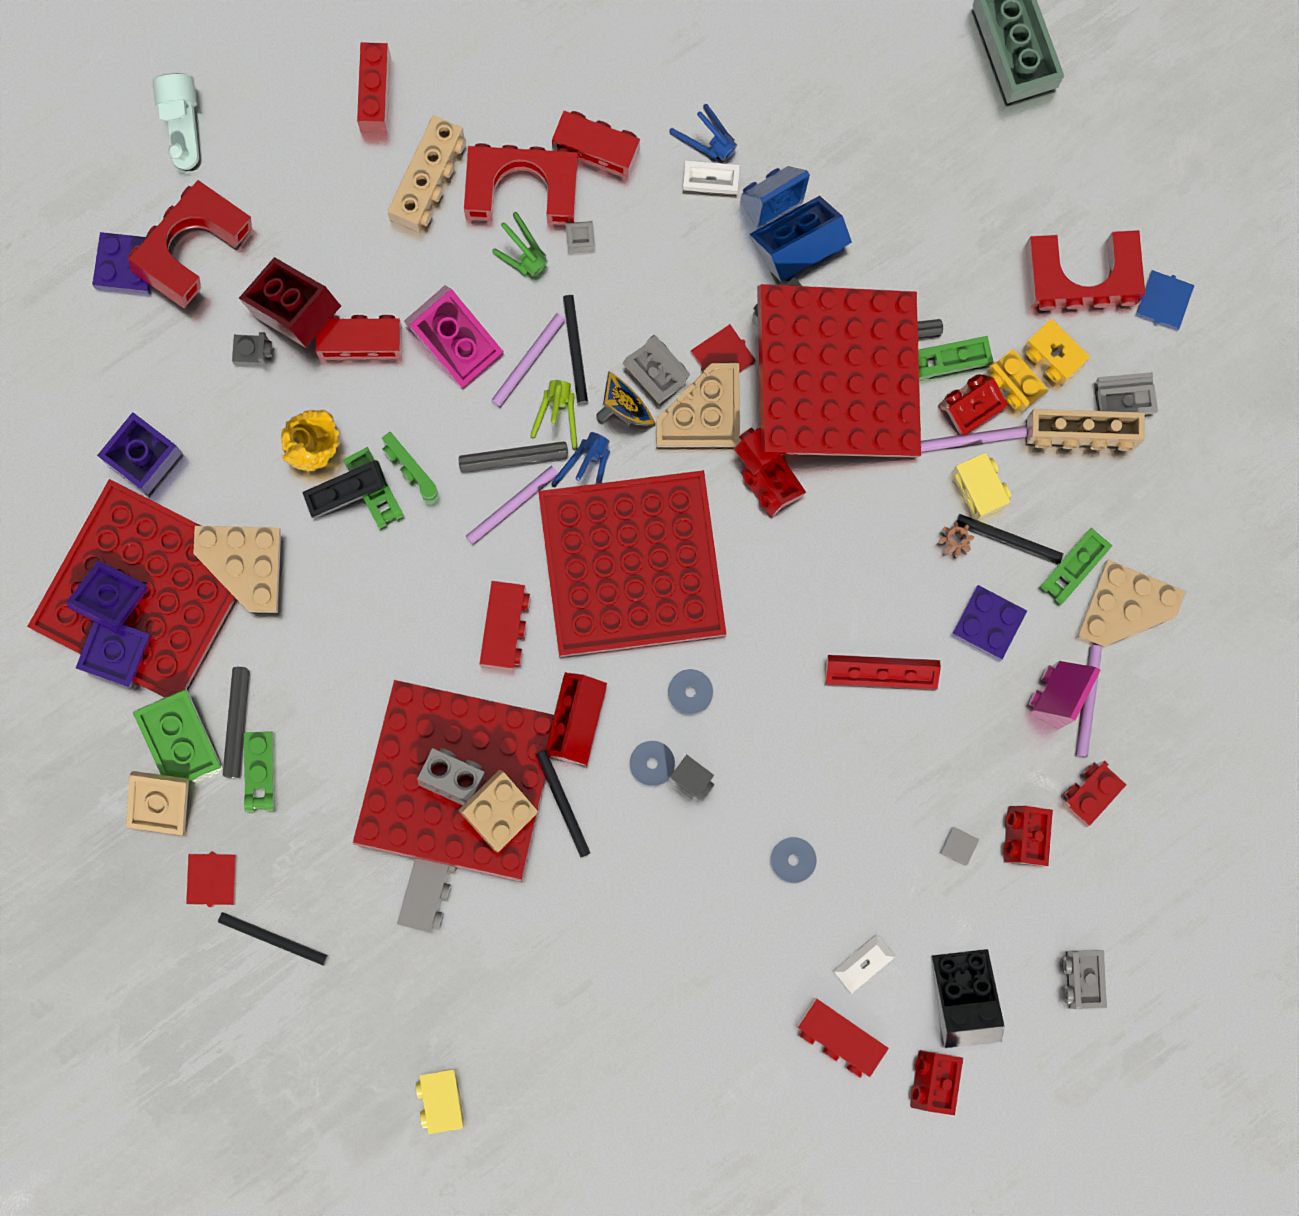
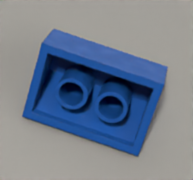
(801, 238)

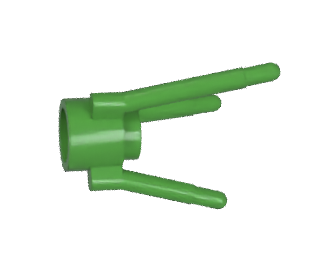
(532, 260)

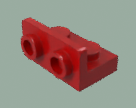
(973, 403)
(774, 486)
(1093, 793)
(1028, 835)
(936, 1082)

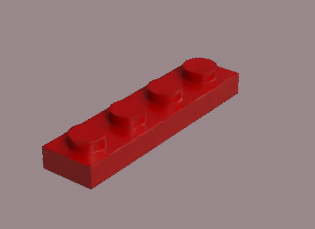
(882, 671)

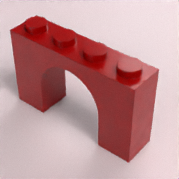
(490, 163)
(196, 209)
(1052, 288)

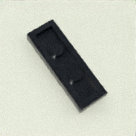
(345, 489)

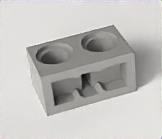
(447, 784)

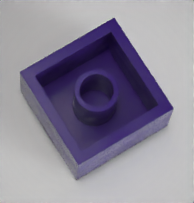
(139, 453)

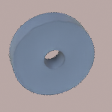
(684, 680)
(652, 750)
(802, 850)

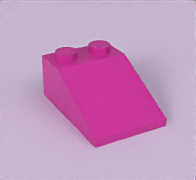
(453, 335)
(1063, 692)

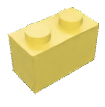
(982, 486)
(441, 1101)

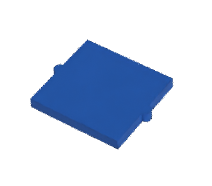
(1165, 299)

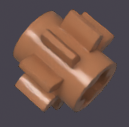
(961, 533)

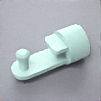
(176, 102)

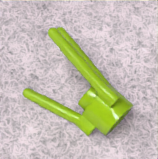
(557, 396)

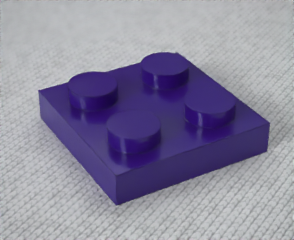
(112, 264)
(107, 596)
(989, 622)
(113, 654)

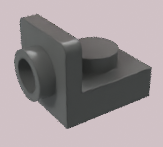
(251, 349)

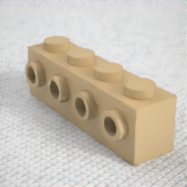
(426, 174)
(1087, 428)

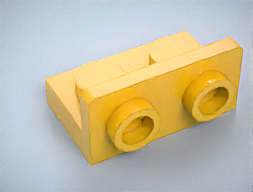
(1017, 381)

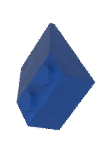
(775, 194)

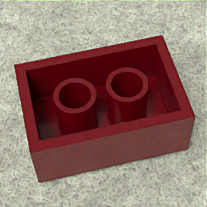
(290, 302)

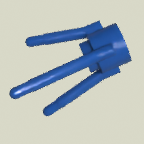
(721, 143)
(593, 448)

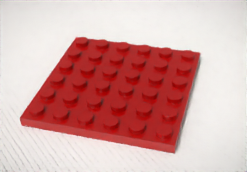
(838, 371)
(156, 548)
(632, 563)
(424, 825)

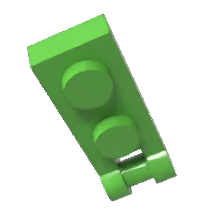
(955, 357)
(410, 468)
(373, 500)
(1077, 565)
(259, 770)

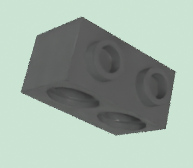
(692, 779)

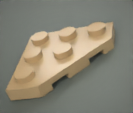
(704, 412)
(244, 562)
(1126, 605)

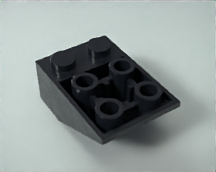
(967, 999)

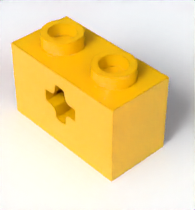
(1051, 339)

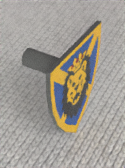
(623, 403)

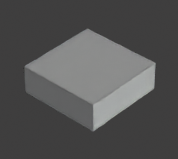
(580, 236)
(959, 846)

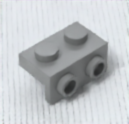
(657, 369)
(1086, 979)

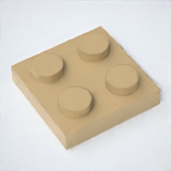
(157, 803)
(498, 811)

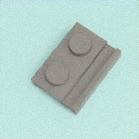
(1127, 393)

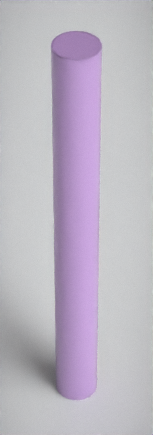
(528, 359)
(973, 438)
(511, 505)
(1088, 706)

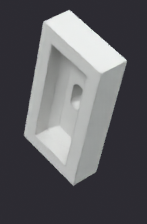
(725, 175)
(853, 975)

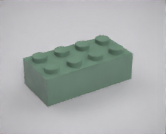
(1019, 47)

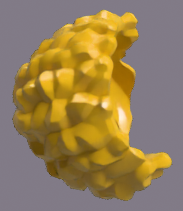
(309, 440)

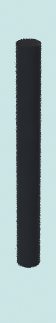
(575, 349)
(1010, 538)
(563, 803)
(272, 938)

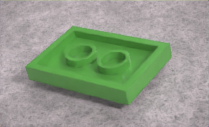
(177, 737)

